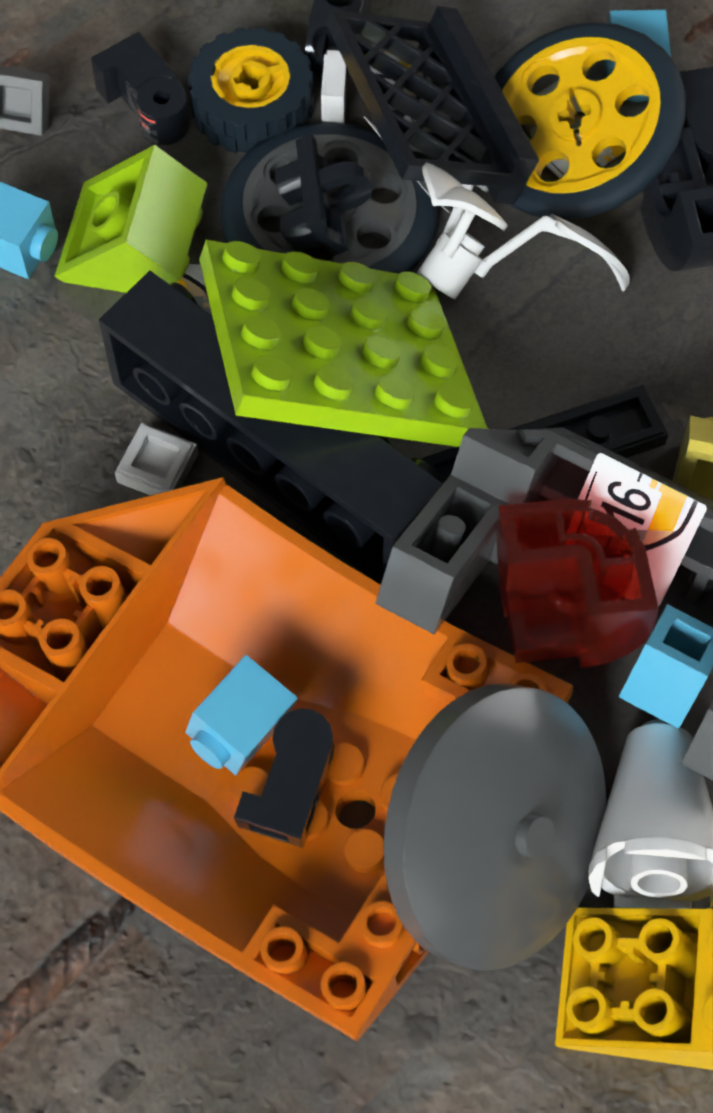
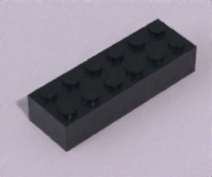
(332, 482)

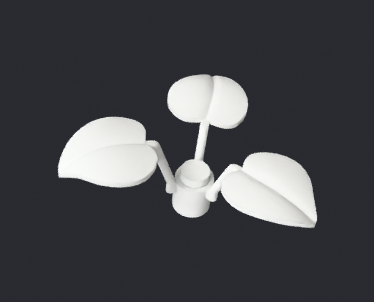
(457, 252)

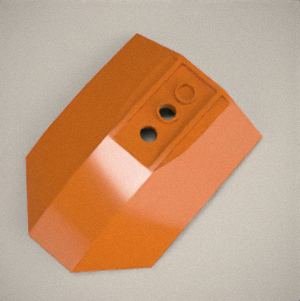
(110, 648)

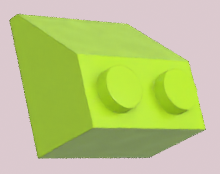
(133, 223)

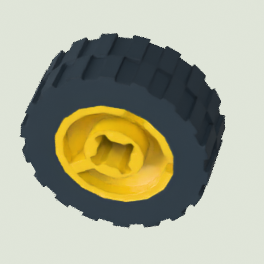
(224, 83)

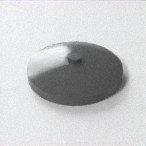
(494, 826)

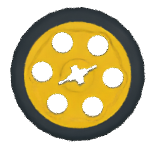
(649, 138)

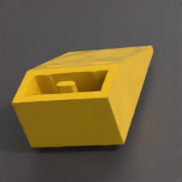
(639, 984)

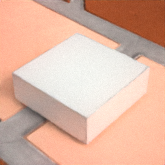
(334, 88)
(156, 461)

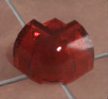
(573, 582)

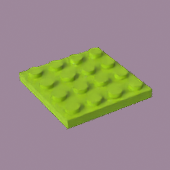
(336, 345)

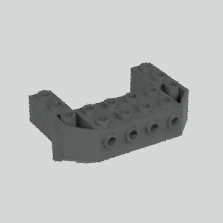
(458, 533)

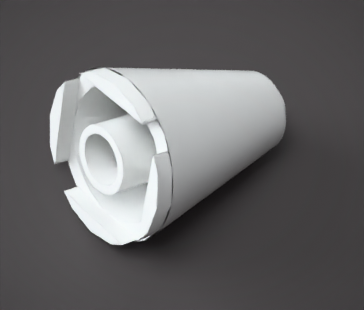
(655, 826)

